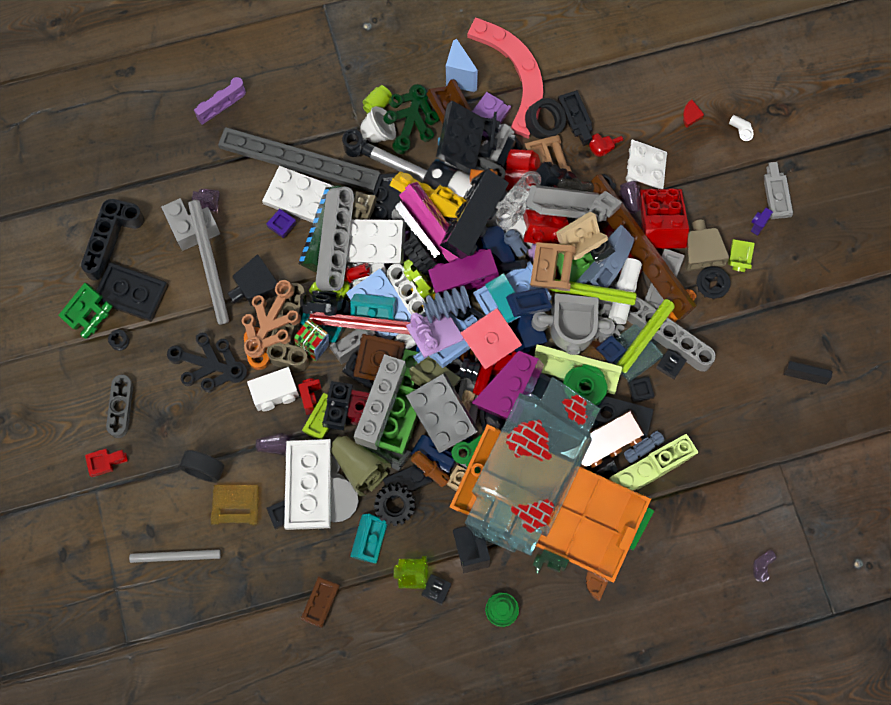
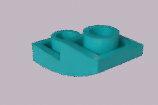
(499, 290)

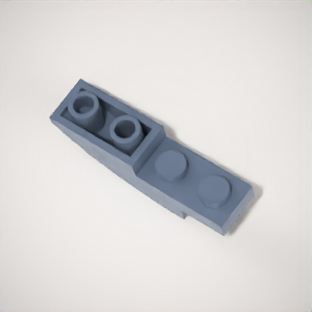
(606, 271)

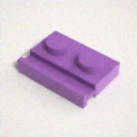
(488, 105)

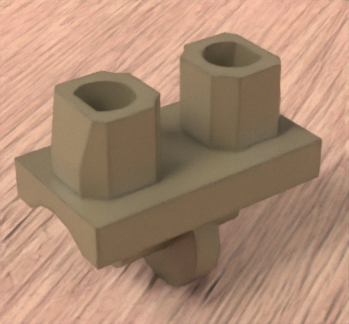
(363, 206)

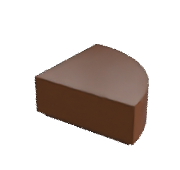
(595, 585)

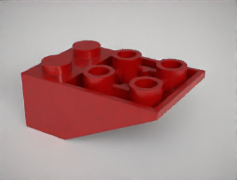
(664, 217)

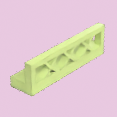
(558, 363)

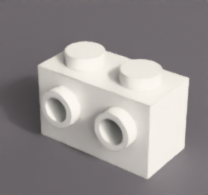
(273, 389)

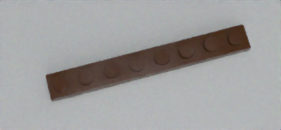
(645, 252)

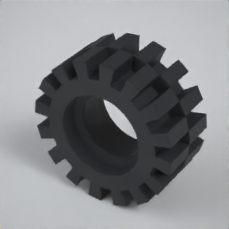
(419, 255)
(388, 515)

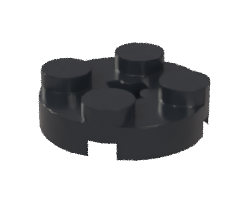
(321, 302)

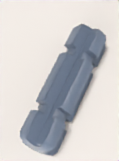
(644, 447)

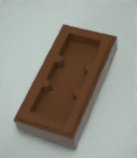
(320, 602)

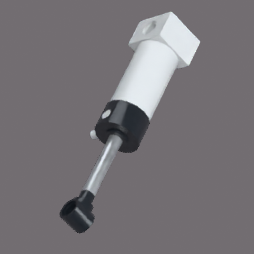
(437, 174)

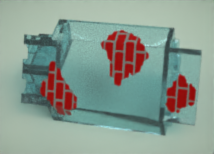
(532, 467)

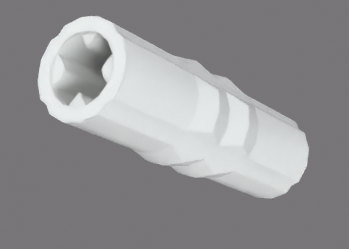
(626, 282)

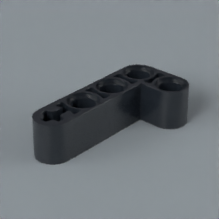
(107, 240)

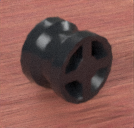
(469, 369)

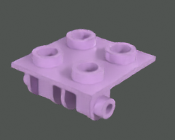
(435, 335)

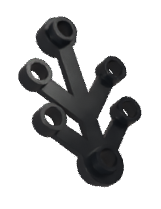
(209, 365)

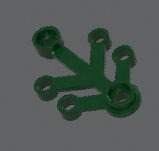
(411, 115)

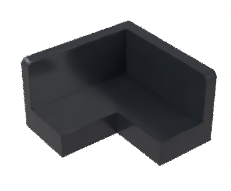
(471, 550)

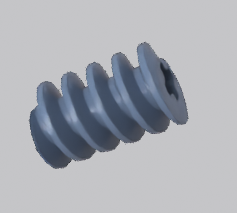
(446, 304)

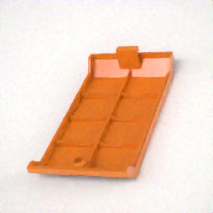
(592, 524)

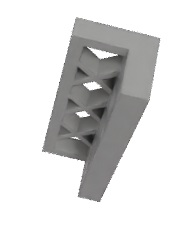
(561, 201)

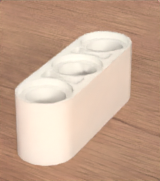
(402, 286)

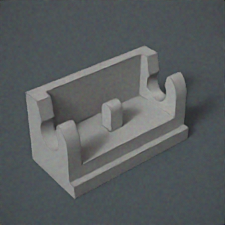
(346, 346)

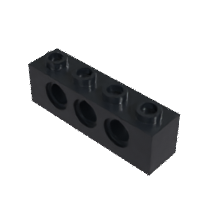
(619, 407)

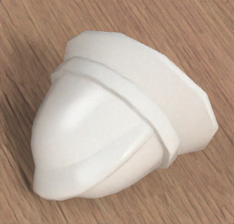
(375, 128)

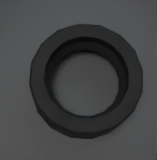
(557, 112)
(201, 466)

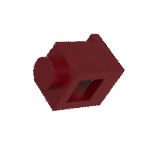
(357, 398)

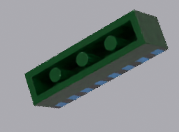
(310, 253)

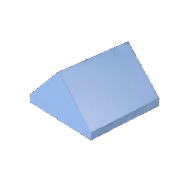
(461, 68)

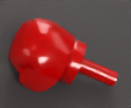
(602, 145)

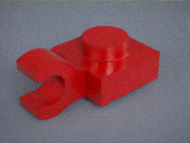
(101, 461)

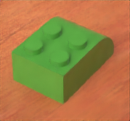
(400, 423)

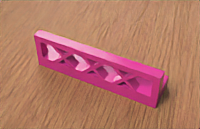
(427, 216)

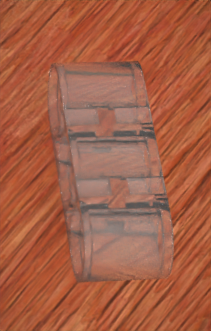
(513, 208)

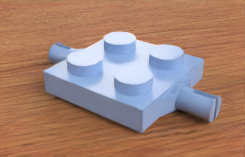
(449, 354)

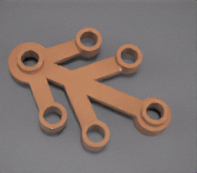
(269, 321)

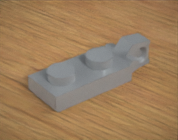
(777, 192)

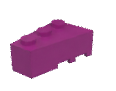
(468, 272)
(515, 378)

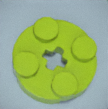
(412, 273)

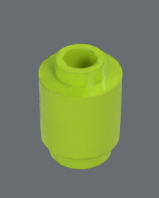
(378, 97)

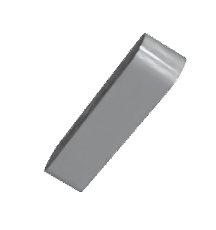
(335, 248)
(679, 336)

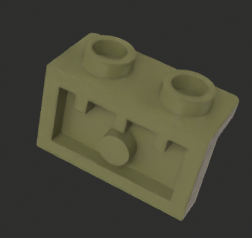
(429, 370)

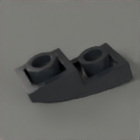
(337, 405)

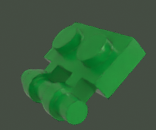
(81, 306)

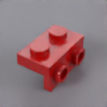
(542, 227)

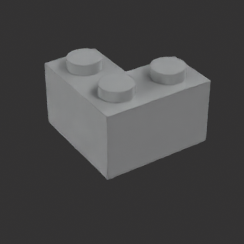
(183, 226)

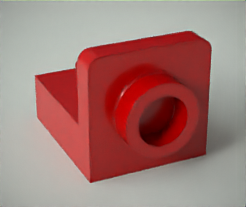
(308, 398)

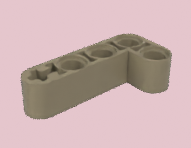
(289, 351)

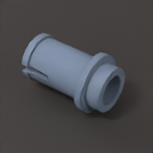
(513, 239)

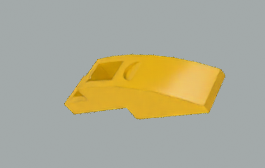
(443, 197)

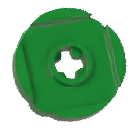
(590, 375)

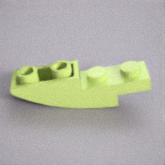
(656, 464)

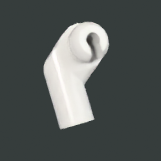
(744, 127)

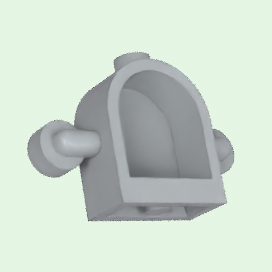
(573, 322)

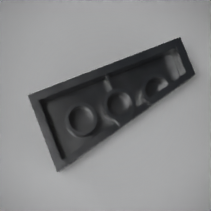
(474, 214)

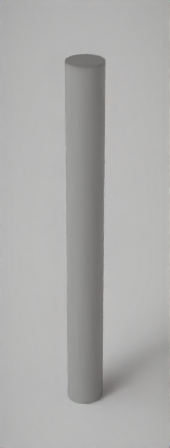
(175, 556)

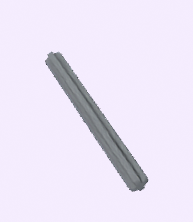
(208, 262)

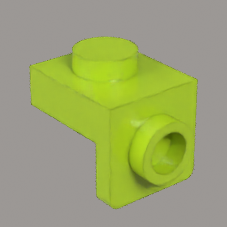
(741, 255)

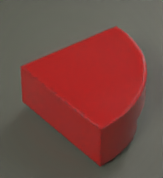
(691, 114)

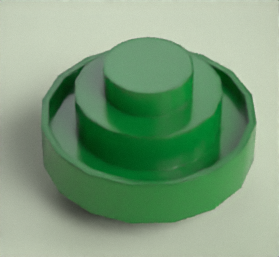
(502, 610)

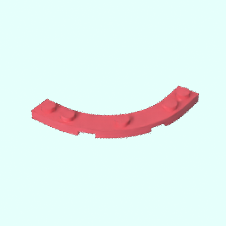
(523, 62)

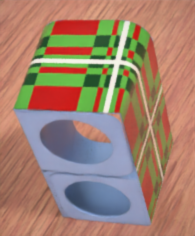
(312, 339)

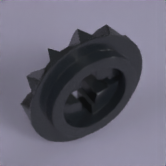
(708, 274)

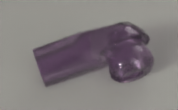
(760, 567)

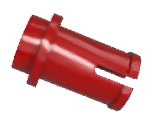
(356, 272)

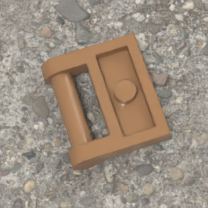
(541, 148)
(546, 263)

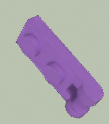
(220, 101)

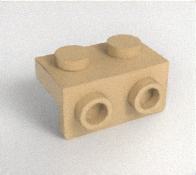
(582, 234)

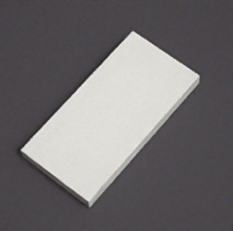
(308, 484)

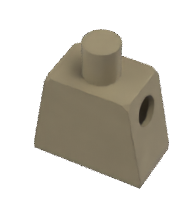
(704, 248)

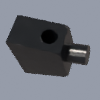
(253, 280)

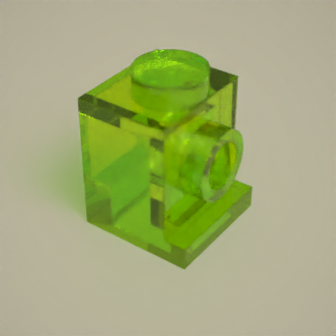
(411, 573)

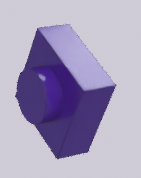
(760, 220)
(281, 223)

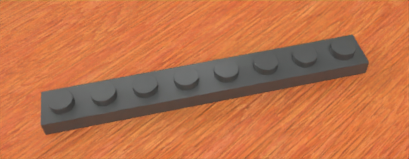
(299, 160)

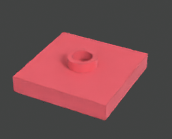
(491, 338)

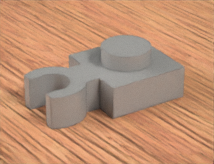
(605, 205)

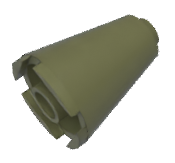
(360, 465)

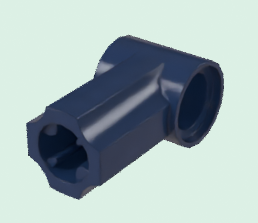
(444, 459)

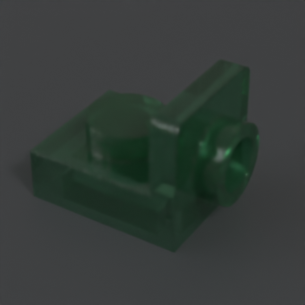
(553, 560)

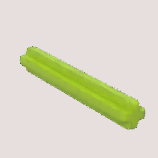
(600, 292)
(646, 335)

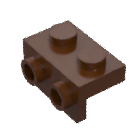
(443, 95)

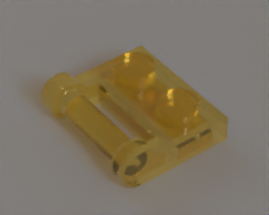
(235, 498)

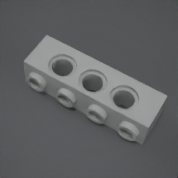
(380, 402)

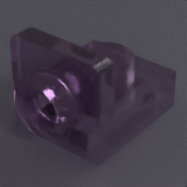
(207, 198)

